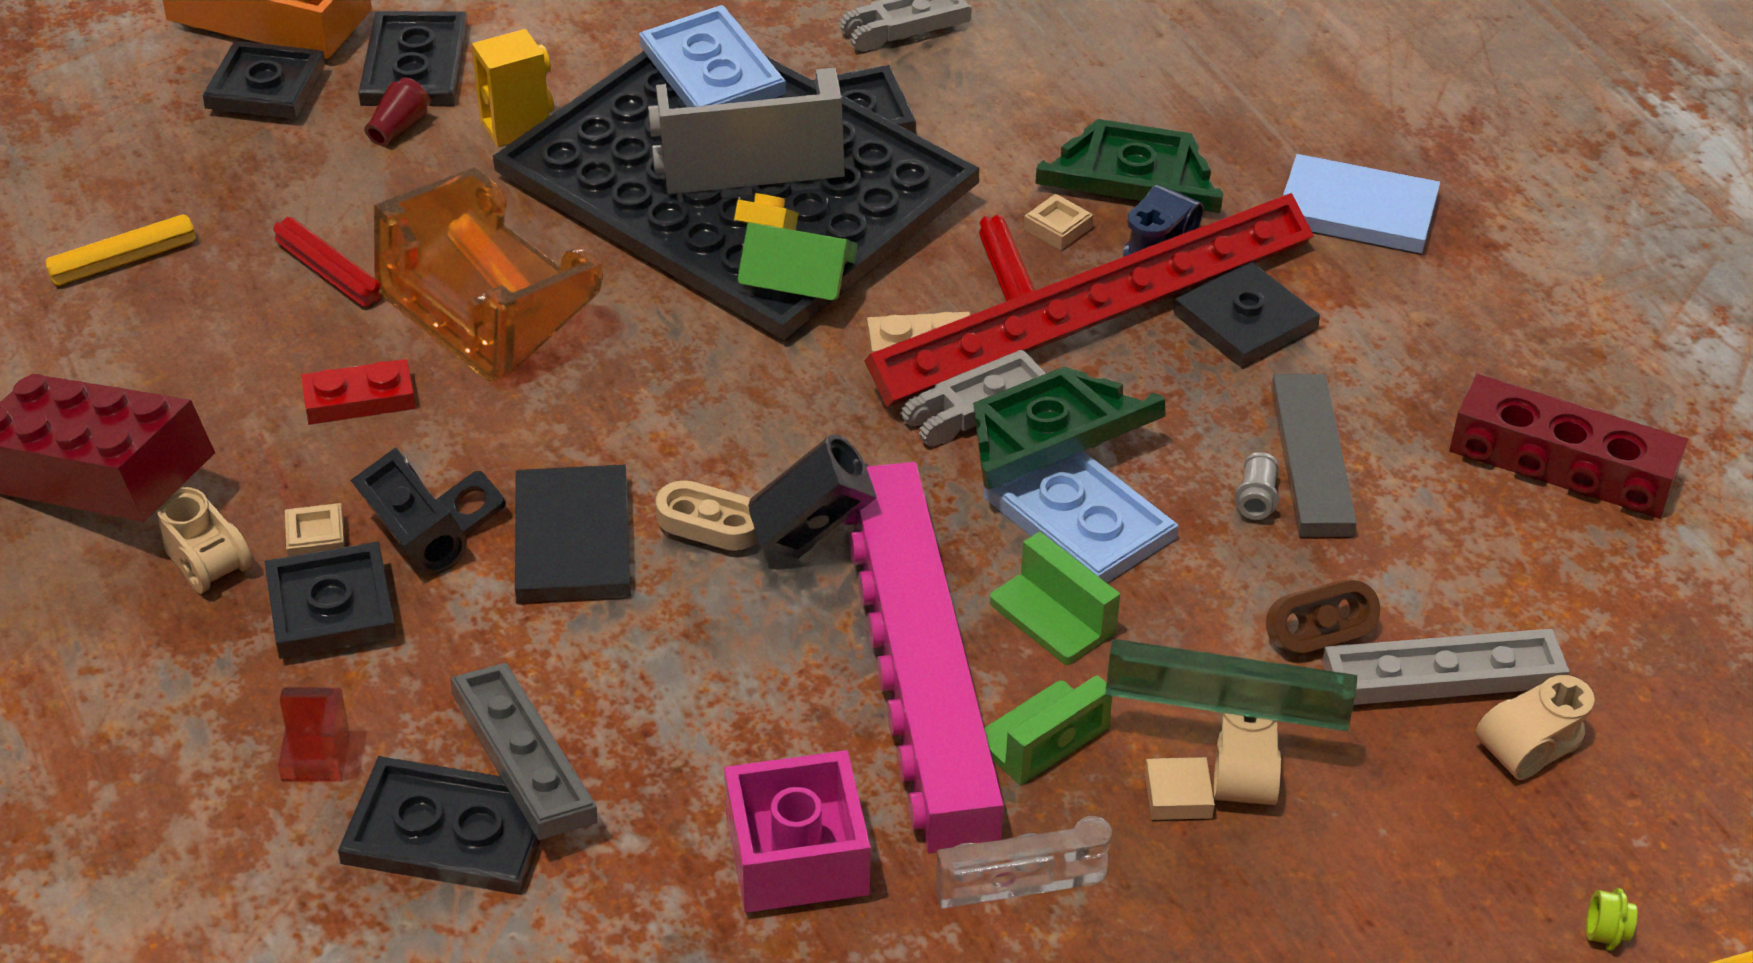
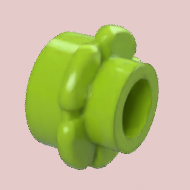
(1610, 918)

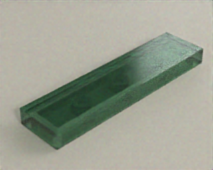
(1231, 685)

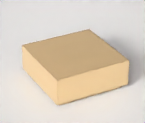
(1058, 222)
(314, 529)
(1179, 788)

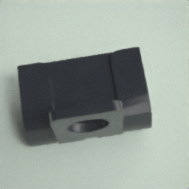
(811, 497)
(425, 527)

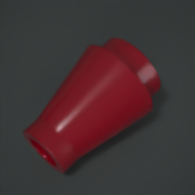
(398, 110)

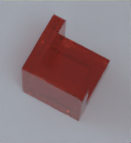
(314, 734)

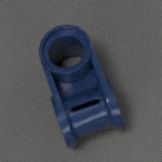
(1161, 217)

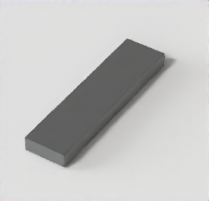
(1313, 456)
(523, 751)

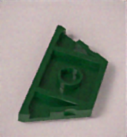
(1129, 161)
(1052, 420)

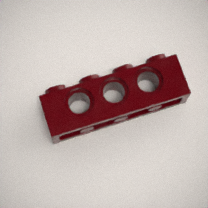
(1568, 445)

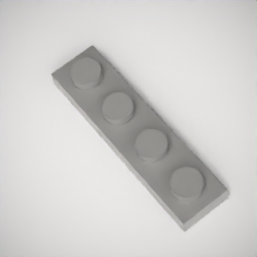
(1448, 665)

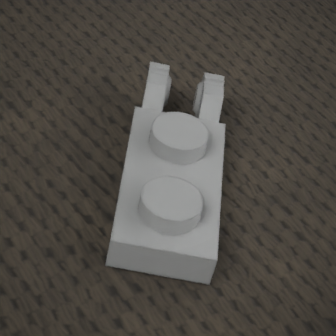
(900, 19)
(959, 394)

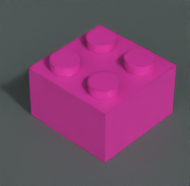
(797, 831)

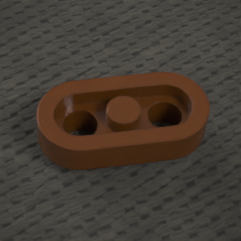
(1319, 616)

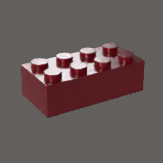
(97, 446)

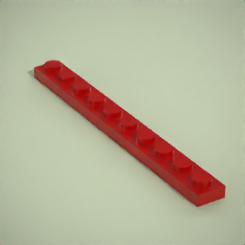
(1087, 298)

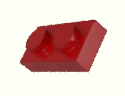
(357, 391)

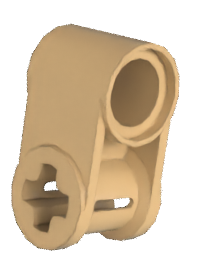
(201, 539)
(1537, 725)
(1247, 761)

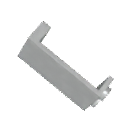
(750, 140)

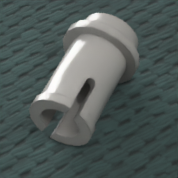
(1257, 494)

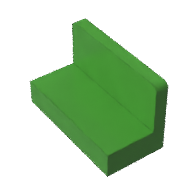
(794, 261)
(1058, 601)
(1048, 727)

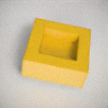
(766, 211)

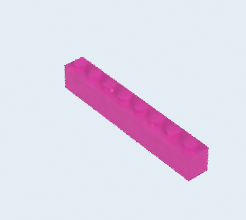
(923, 665)

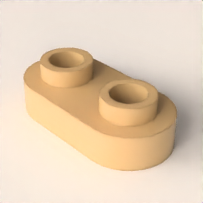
(706, 515)

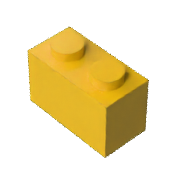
(511, 85)

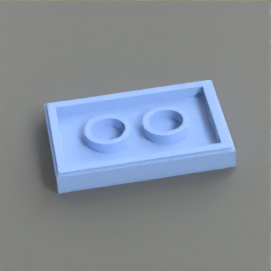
(711, 60)
(1363, 202)
(1086, 514)

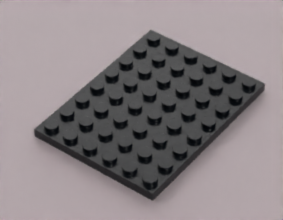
(601, 170)

